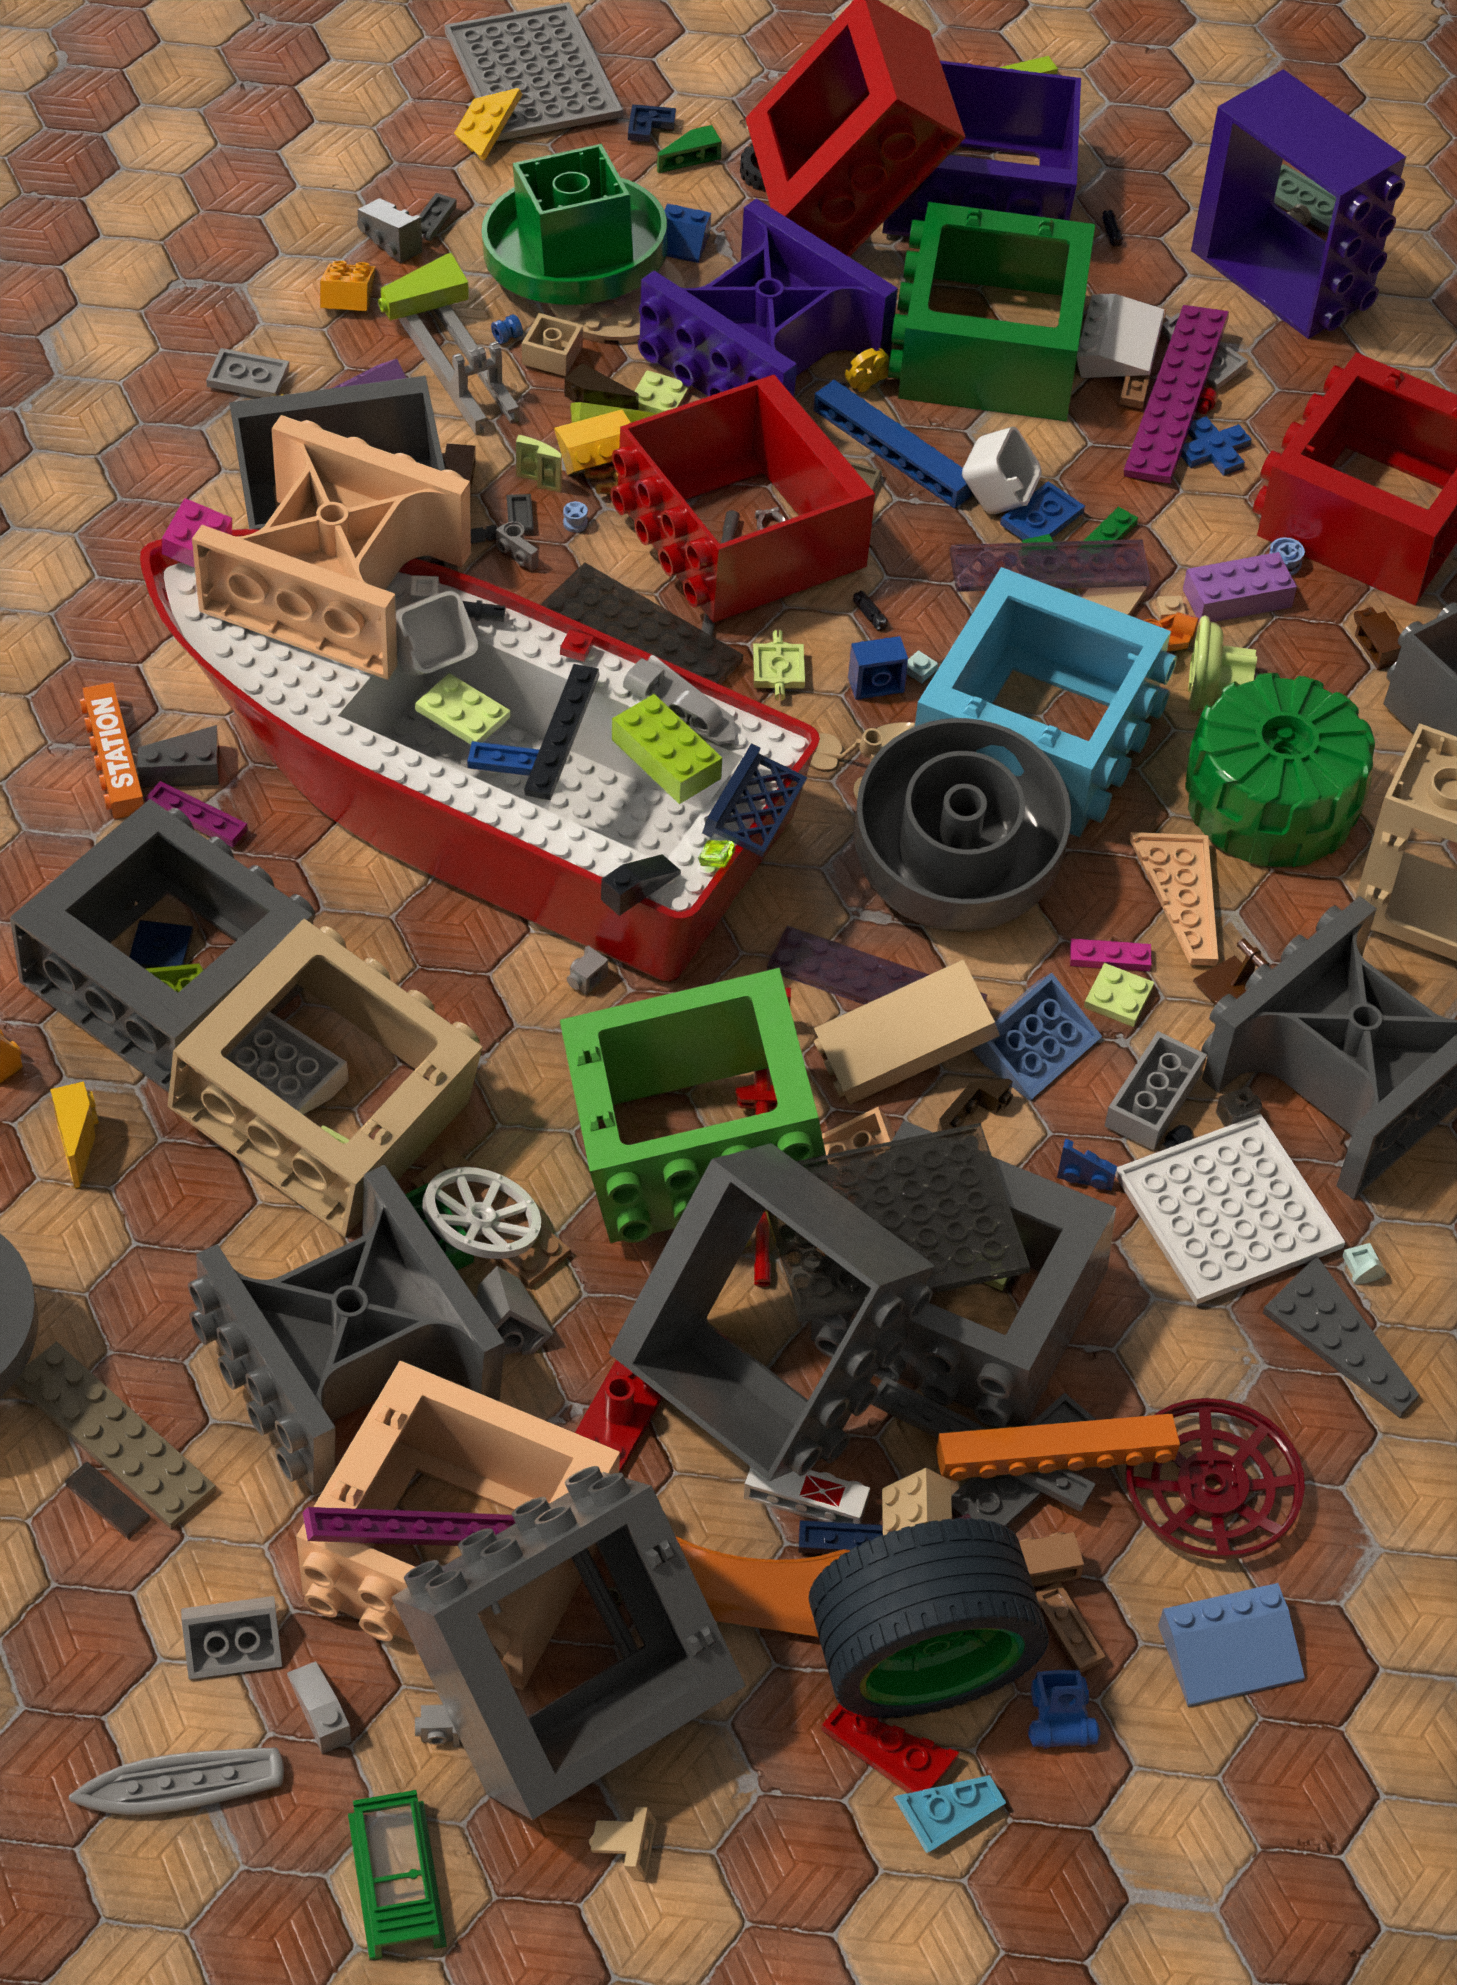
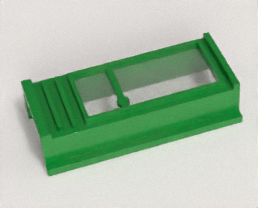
(395, 1872)

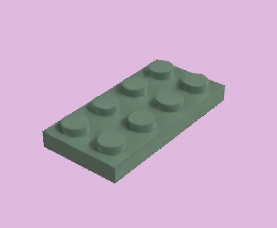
(1298, 189)

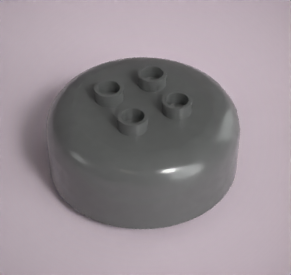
(955, 830)

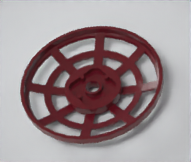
(1229, 1473)

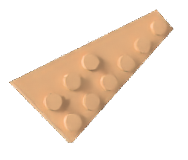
(1183, 884)

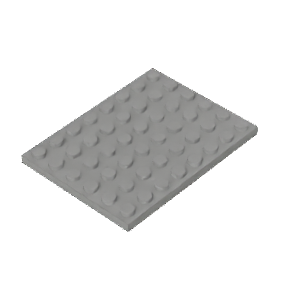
(545, 58)

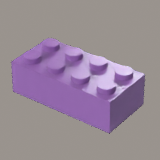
(1239, 587)

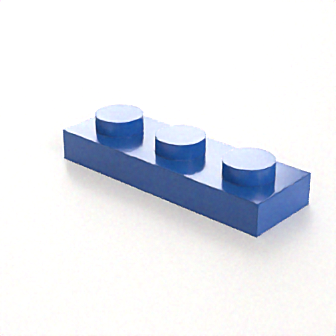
(501, 758)

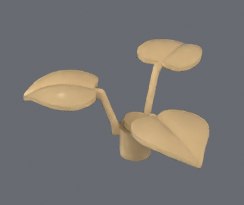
(872, 741)

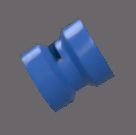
(506, 329)

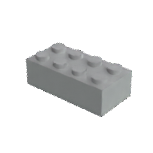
(1155, 1090)

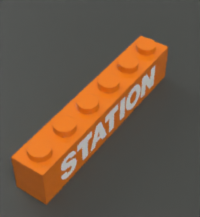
(113, 750)

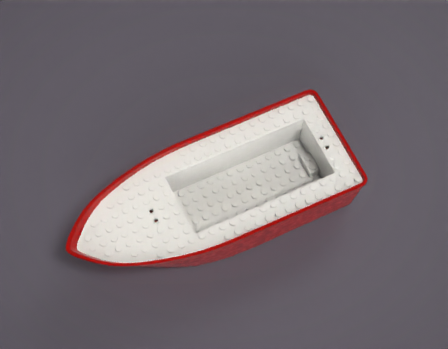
(407, 784)

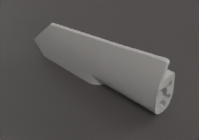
(682, 698)

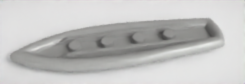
(182, 1781)

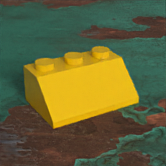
(590, 441)

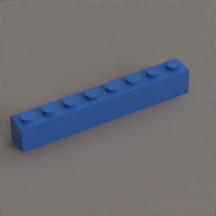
(892, 443)

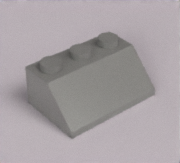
(231, 1637)

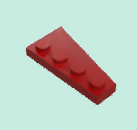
(900, 1757)

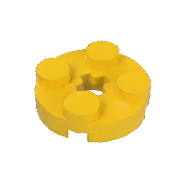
(868, 369)

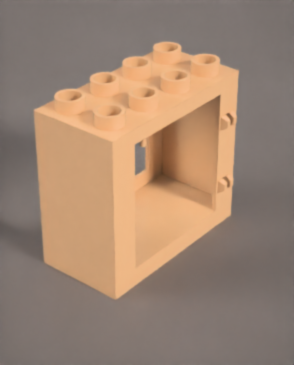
(473, 1446)

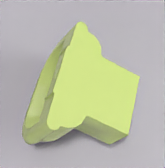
(1216, 665)

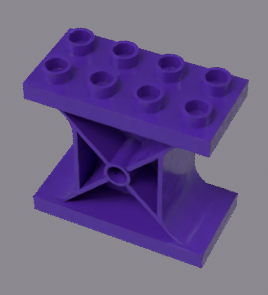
(768, 312)

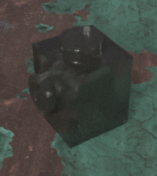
(1238, 1106)

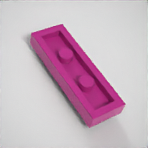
(1117, 954)

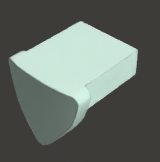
(1363, 1264)

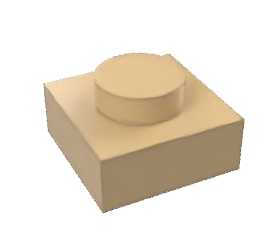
(1169, 605)

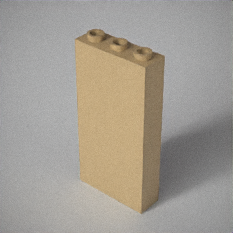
(905, 1032)

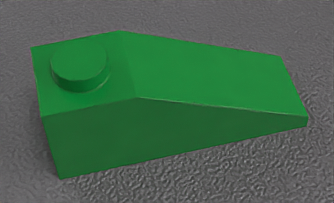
(692, 148)

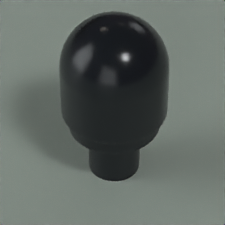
(1177, 1136)

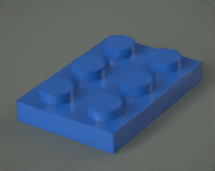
(1045, 513)

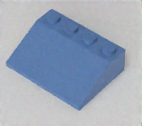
(1038, 1037)
(1231, 1644)

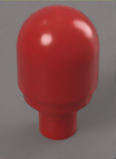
(1207, 400)

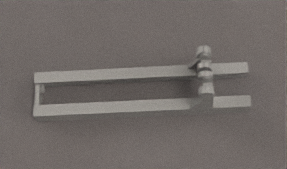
(456, 380)

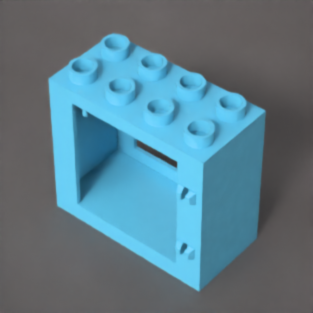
(1070, 646)

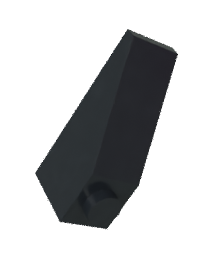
(636, 881)

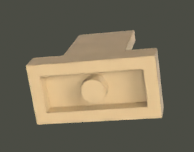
(627, 1838)

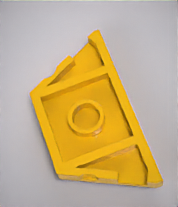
(486, 120)

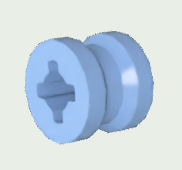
(575, 517)

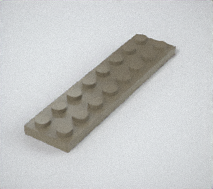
(114, 1435)

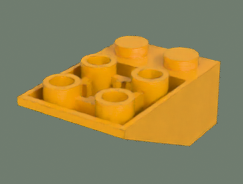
(347, 286)

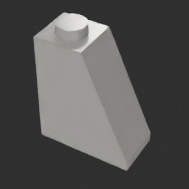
(512, 1312)

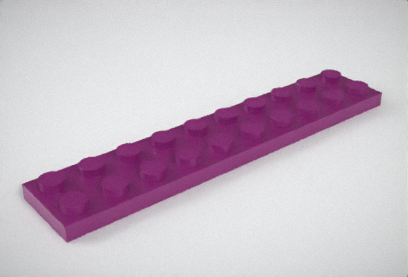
(1176, 394)

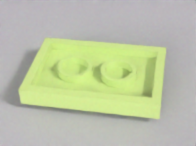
(462, 710)

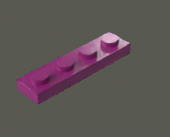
(202, 816)

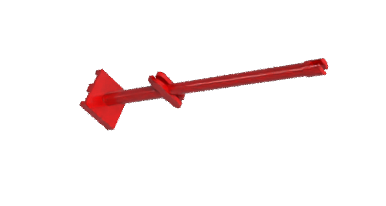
(760, 1097)

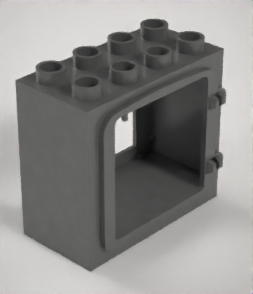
(991, 1372)

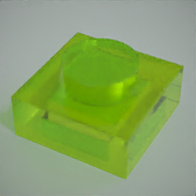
(716, 853)

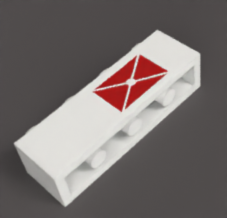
(811, 1495)

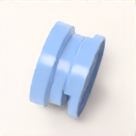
(1290, 551)

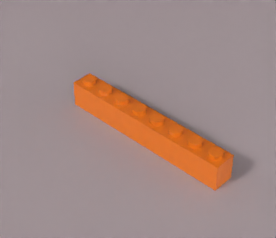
(1057, 1447)

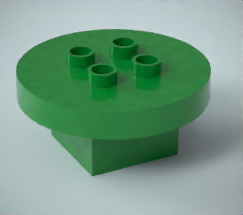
(573, 230)

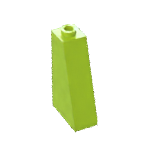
(425, 289)

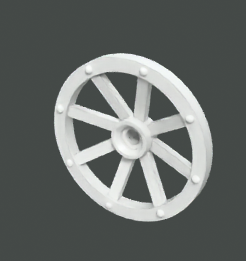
(480, 1217)

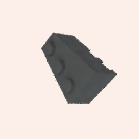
(391, 229)
(181, 760)

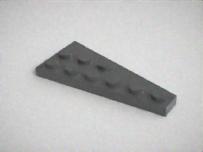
(1329, 1325)

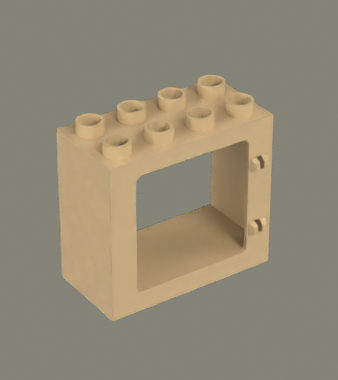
(1411, 893)
(279, 1139)

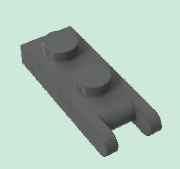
(436, 214)

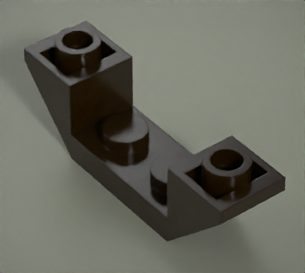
(987, 1094)

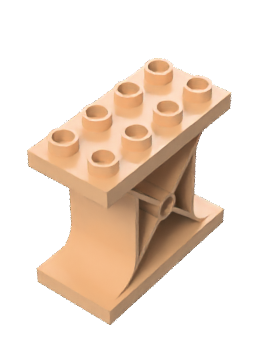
(333, 546)

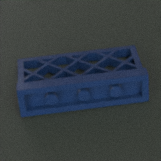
(732, 795)

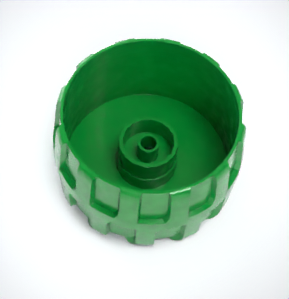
(1279, 770)

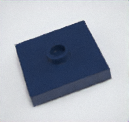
(160, 944)

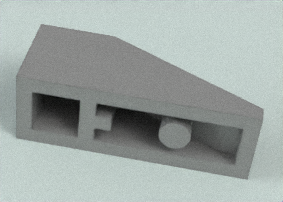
(320, 1707)

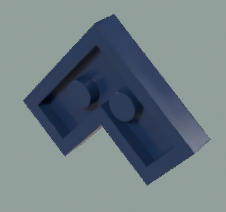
(645, 118)

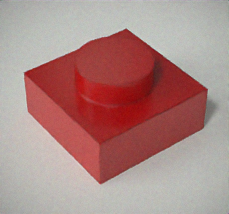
(576, 645)

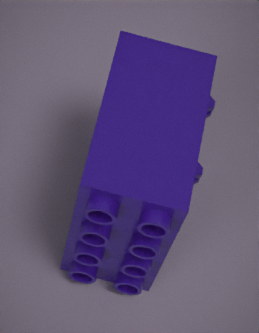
(1006, 114)
(1262, 246)

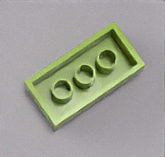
(666, 748)

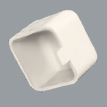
(1002, 471)
(434, 634)

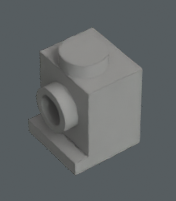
(588, 971)
(435, 1726)

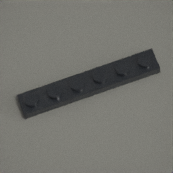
(561, 732)

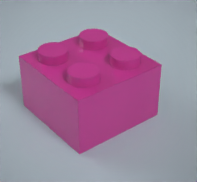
(185, 524)

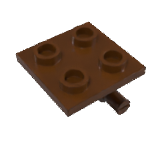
(1230, 975)

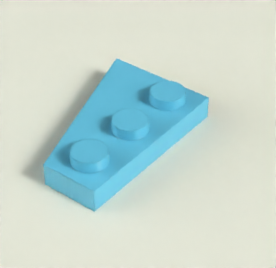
(948, 1809)

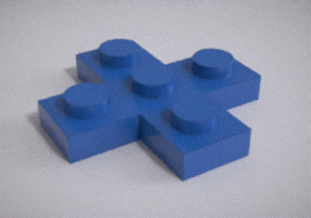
(1215, 446)

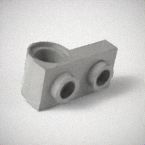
(511, 540)

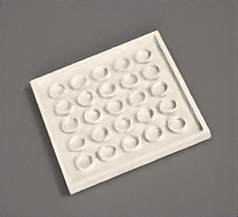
(1228, 1209)

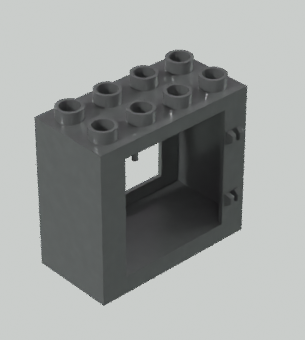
(69, 926)
(617, 1712)

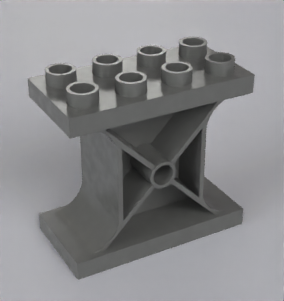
(1342, 1043)
(340, 1326)

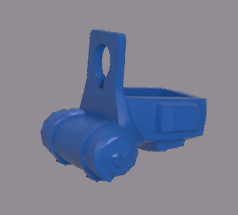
(1062, 1710)

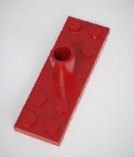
(620, 1412)

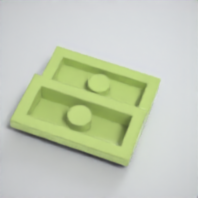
(539, 462)

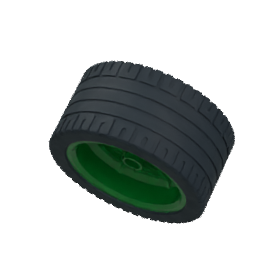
(927, 1618)

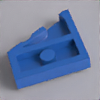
(1085, 1168)

